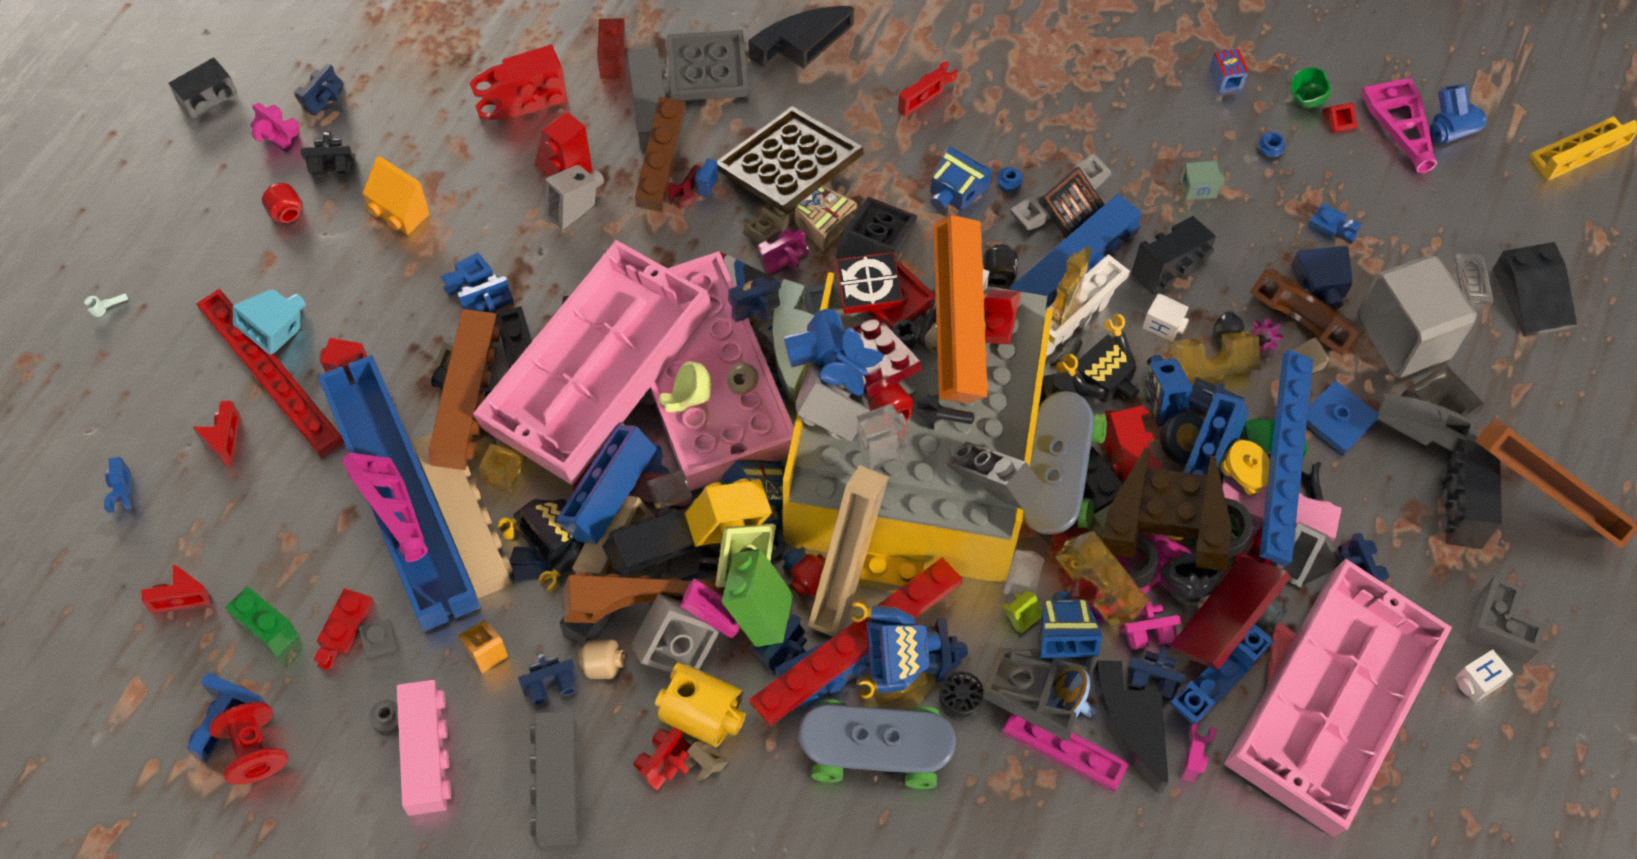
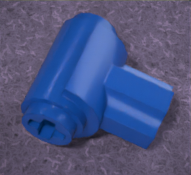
(1457, 115)
(819, 342)

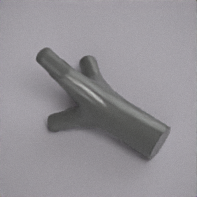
(1073, 349)

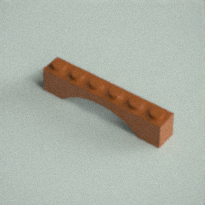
(593, 597)

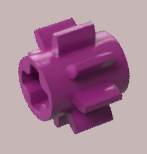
(1271, 331)

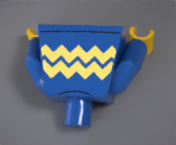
(896, 648)

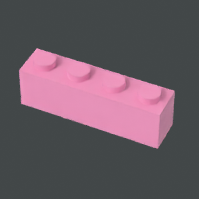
(1316, 514)
(422, 747)

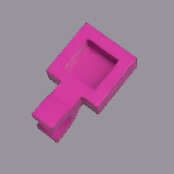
(1195, 760)

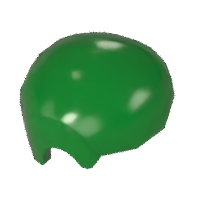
(1310, 87)

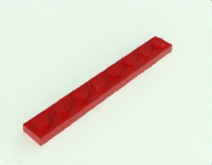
(849, 645)

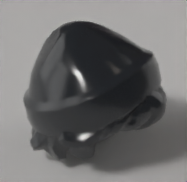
(1187, 581)

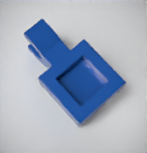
(1331, 222)
(470, 270)
(119, 479)

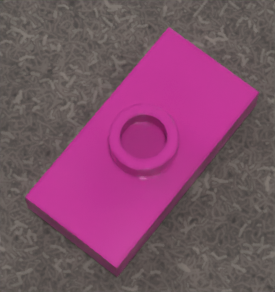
(708, 607)

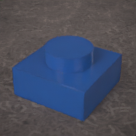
(706, 177)

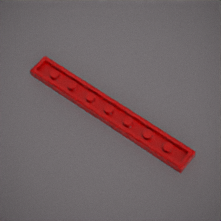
(272, 377)

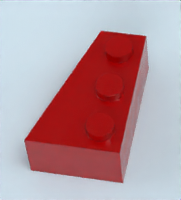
(563, 146)
(1126, 441)

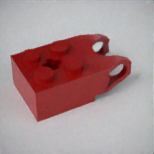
(521, 84)

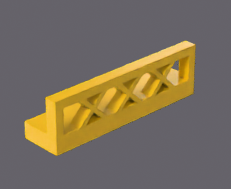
(1580, 152)

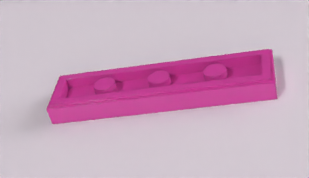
(1076, 754)

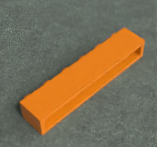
(960, 310)

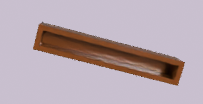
(463, 390)
(1557, 482)

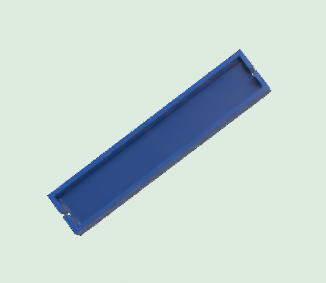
(372, 427)

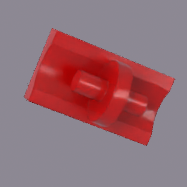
(666, 760)

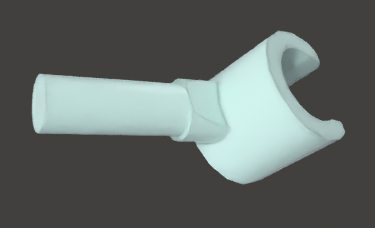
(98, 308)

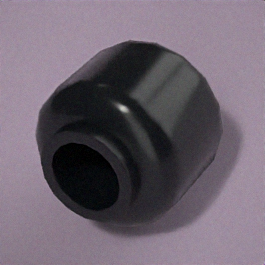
(1001, 264)

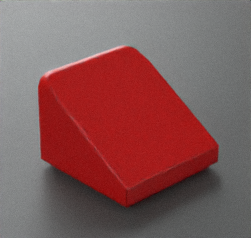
(1340, 117)

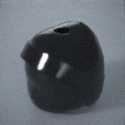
(1227, 323)

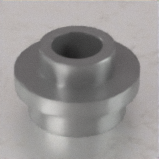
(384, 724)

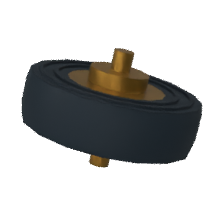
(1180, 435)

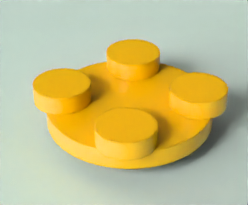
(1247, 465)

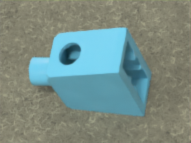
(269, 319)

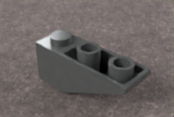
(997, 473)

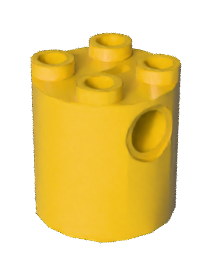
(700, 705)

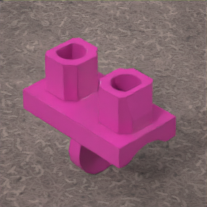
(270, 126)
(783, 252)
(1164, 627)

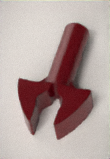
(676, 190)

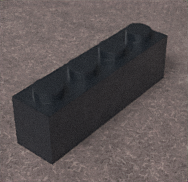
(649, 542)

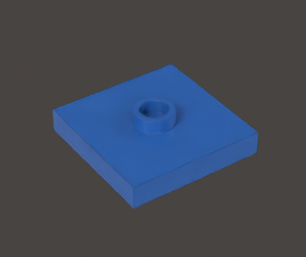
(1340, 417)

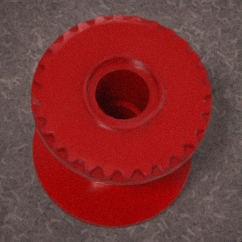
(243, 726)

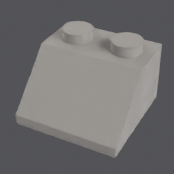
(829, 405)
(672, 636)

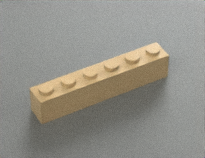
(466, 523)
(847, 550)

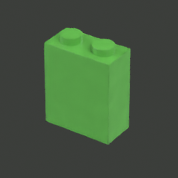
(757, 597)

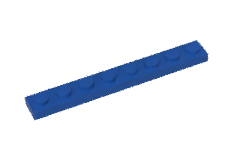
(1286, 458)

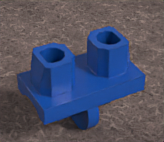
(487, 296)

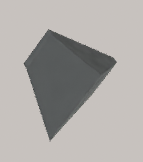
(1311, 556)

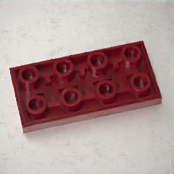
(1230, 612)

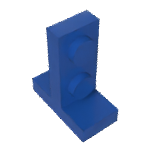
(229, 695)

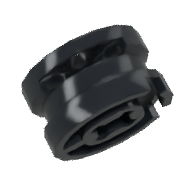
(960, 696)

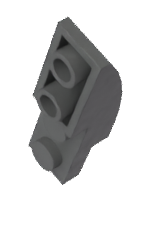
(1427, 421)

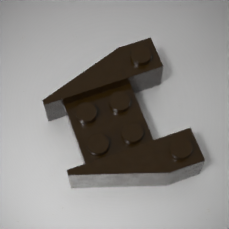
(1171, 506)

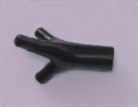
(928, 321)
(1313, 482)

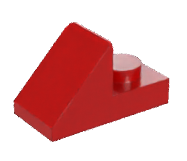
(1000, 315)
(222, 435)
(183, 593)

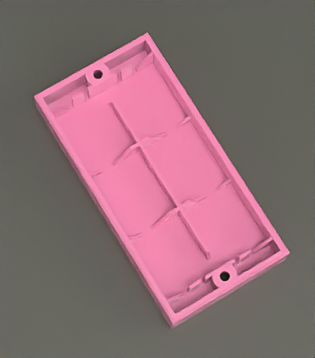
(593, 361)
(729, 424)
(1338, 698)

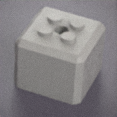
(1416, 315)

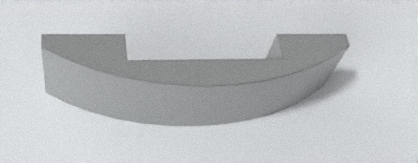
(1032, 212)

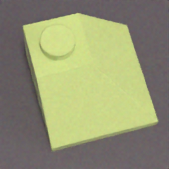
(742, 539)

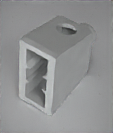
(570, 194)

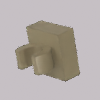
(708, 757)

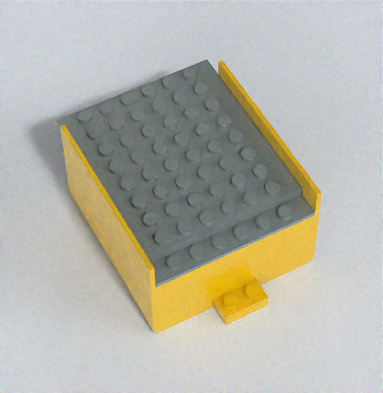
(926, 503)

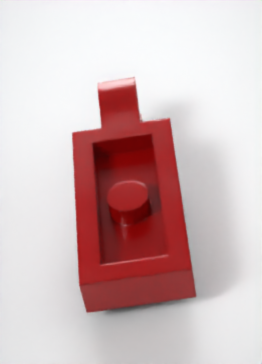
(925, 89)
(342, 626)

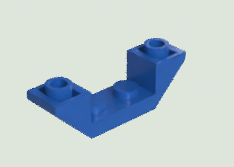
(1213, 685)

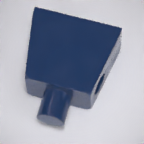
(1324, 273)

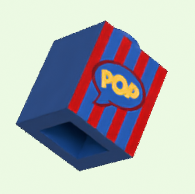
(1228, 70)

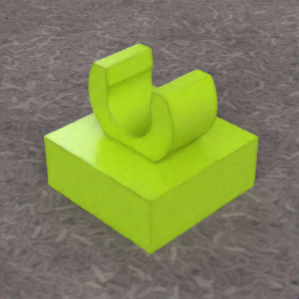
(1023, 611)

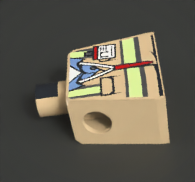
(824, 216)

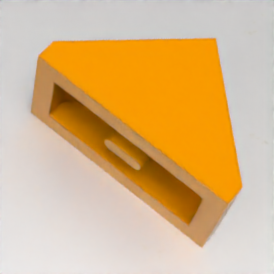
(484, 646)

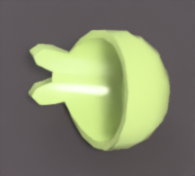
(690, 388)

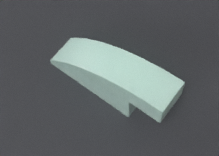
(786, 321)

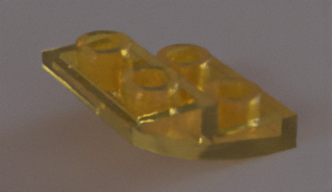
(1071, 285)

